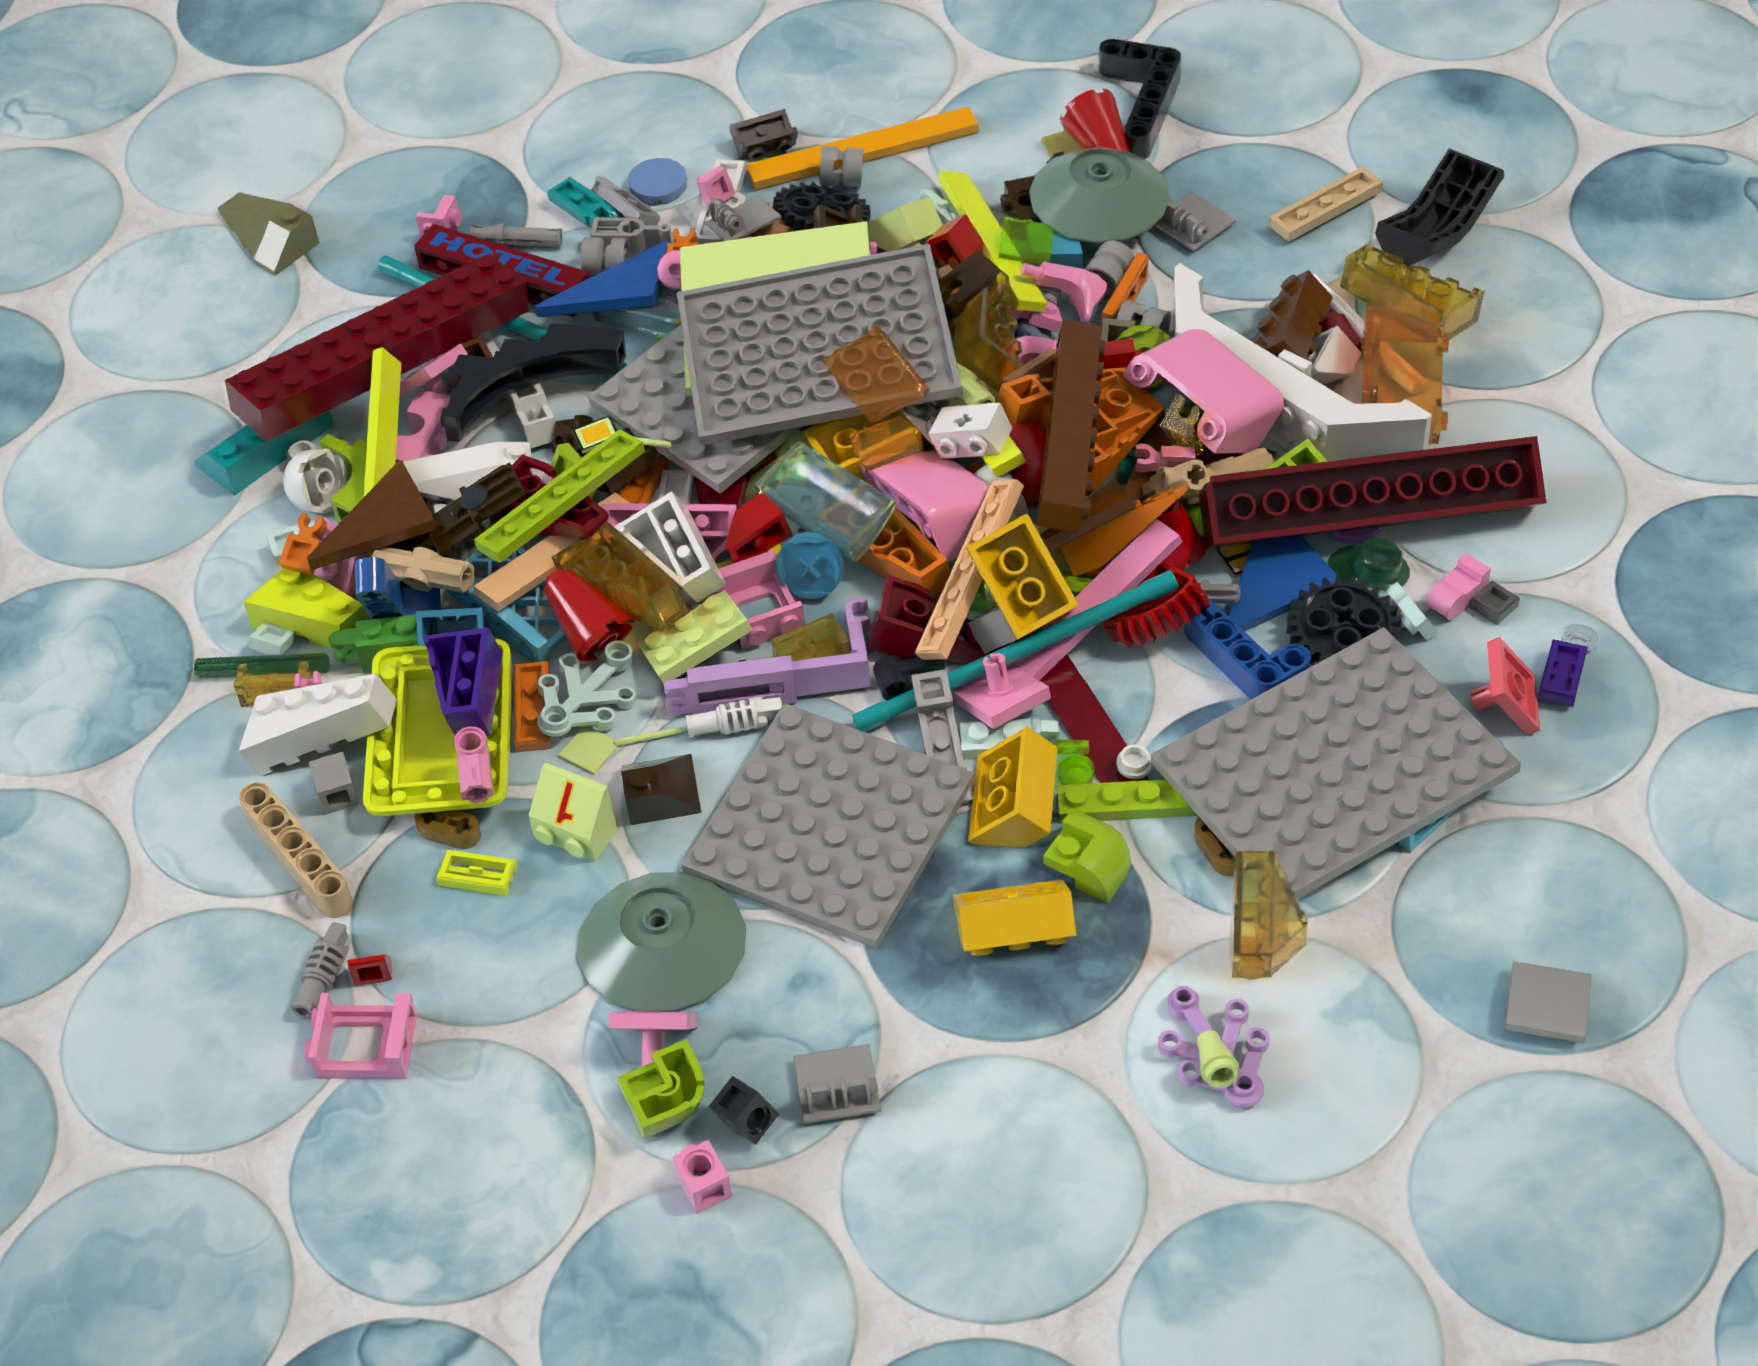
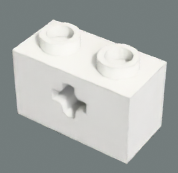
(970, 430)

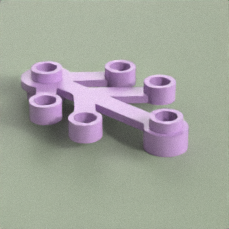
(1190, 1012)

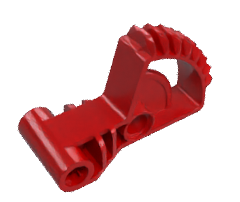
(1176, 608)

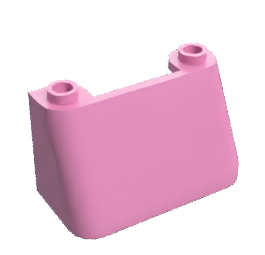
(1235, 397)
(934, 495)

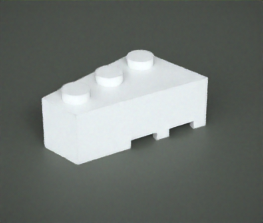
(675, 545)

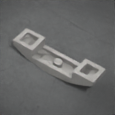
(938, 719)

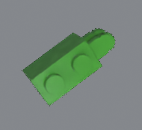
(372, 636)

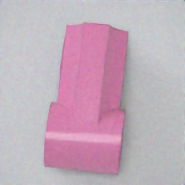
(473, 764)

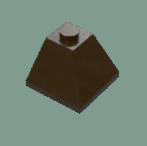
(660, 789)

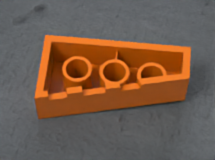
(907, 555)

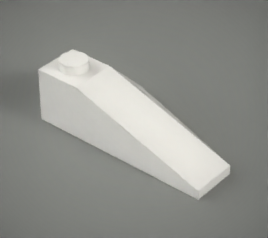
(447, 472)

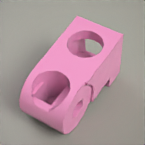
(1456, 589)

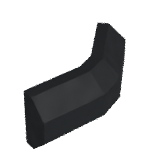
(1442, 210)

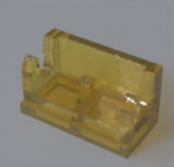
(1179, 424)
(813, 640)
(249, 686)

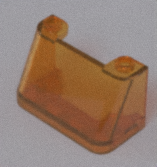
(1404, 362)

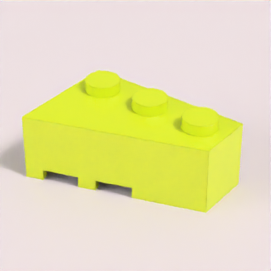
(303, 605)

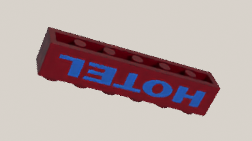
(446, 249)

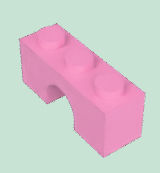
(425, 424)

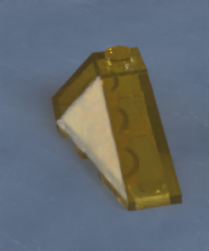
(1265, 917)

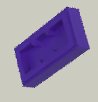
(1562, 673)

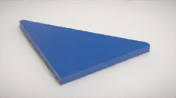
(623, 286)
(1274, 577)

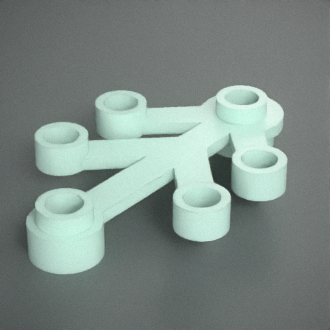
(559, 718)

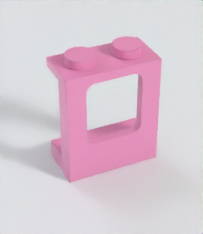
(755, 580)
(395, 1045)

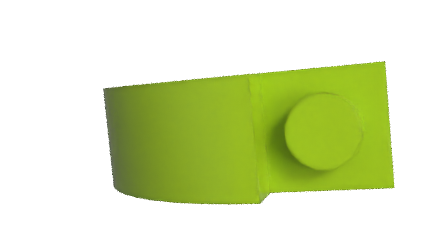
(355, 462)

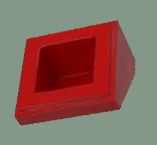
(370, 969)

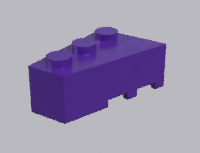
(466, 676)

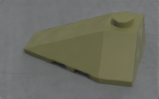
(270, 230)

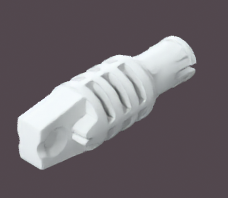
(734, 716)

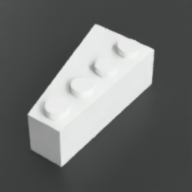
(314, 719)

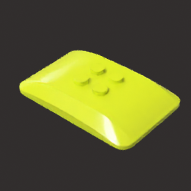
(415, 759)

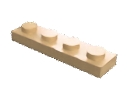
(1325, 204)

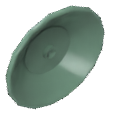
(1099, 195)
(666, 964)

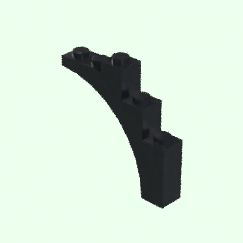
(518, 364)

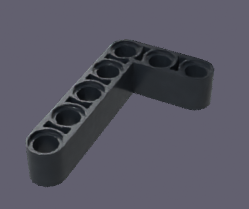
(1159, 73)

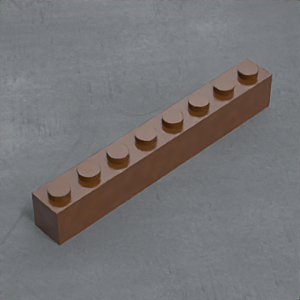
(1070, 427)

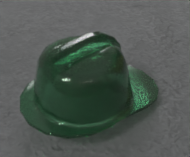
(1373, 560)

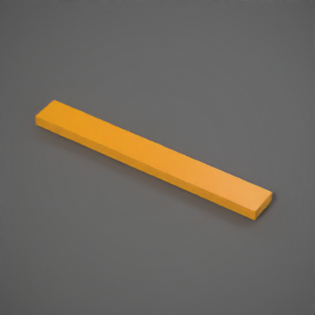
(874, 145)

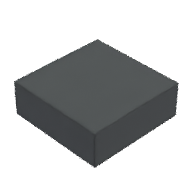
(1494, 602)

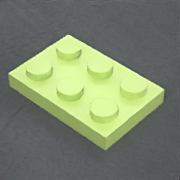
(695, 637)

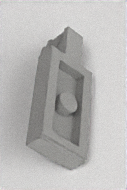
(624, 201)

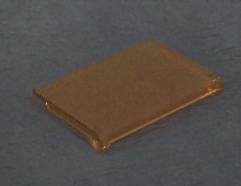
(876, 375)

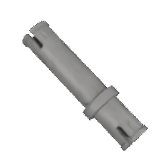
(519, 235)

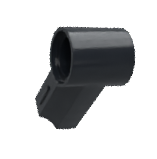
(895, 674)

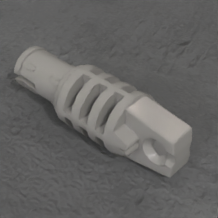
(321, 969)

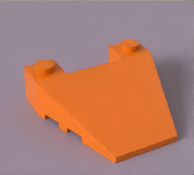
(1122, 419)

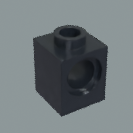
(744, 1110)

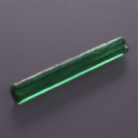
(260, 664)

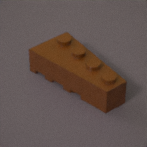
(1294, 317)

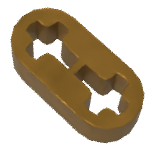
(446, 829)
(1213, 849)

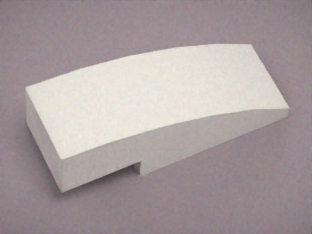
(533, 415)

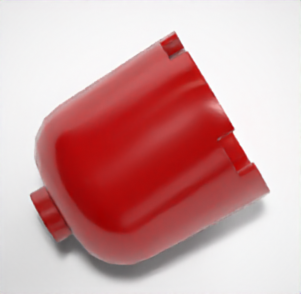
(1031, 442)

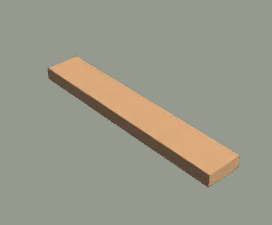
(526, 570)
(965, 577)

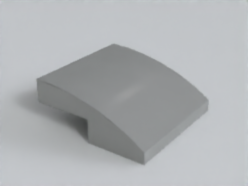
(1548, 1002)

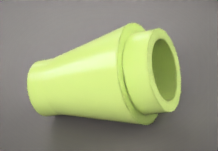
(1217, 1063)

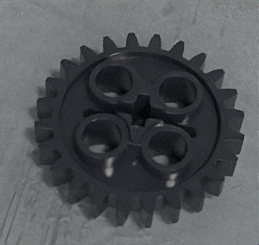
(799, 203)
(1341, 614)

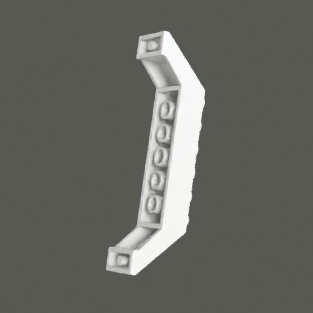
(1309, 409)

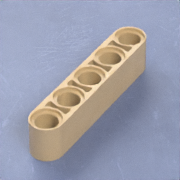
(296, 850)

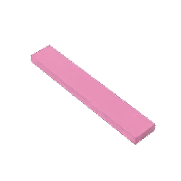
(1118, 577)

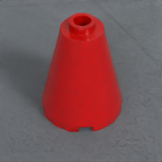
(1095, 121)
(585, 614)

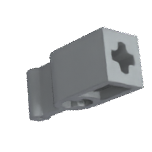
(639, 235)

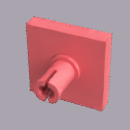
(1510, 687)

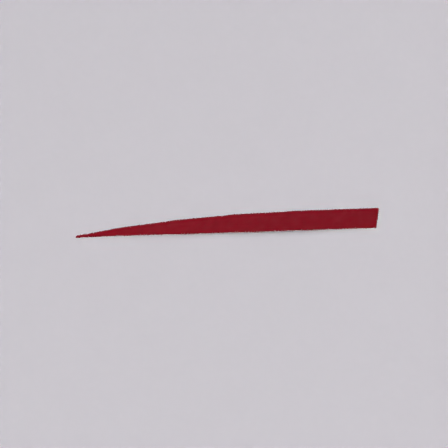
(1085, 718)

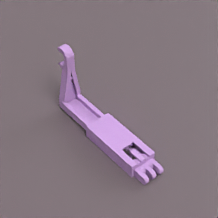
(775, 676)

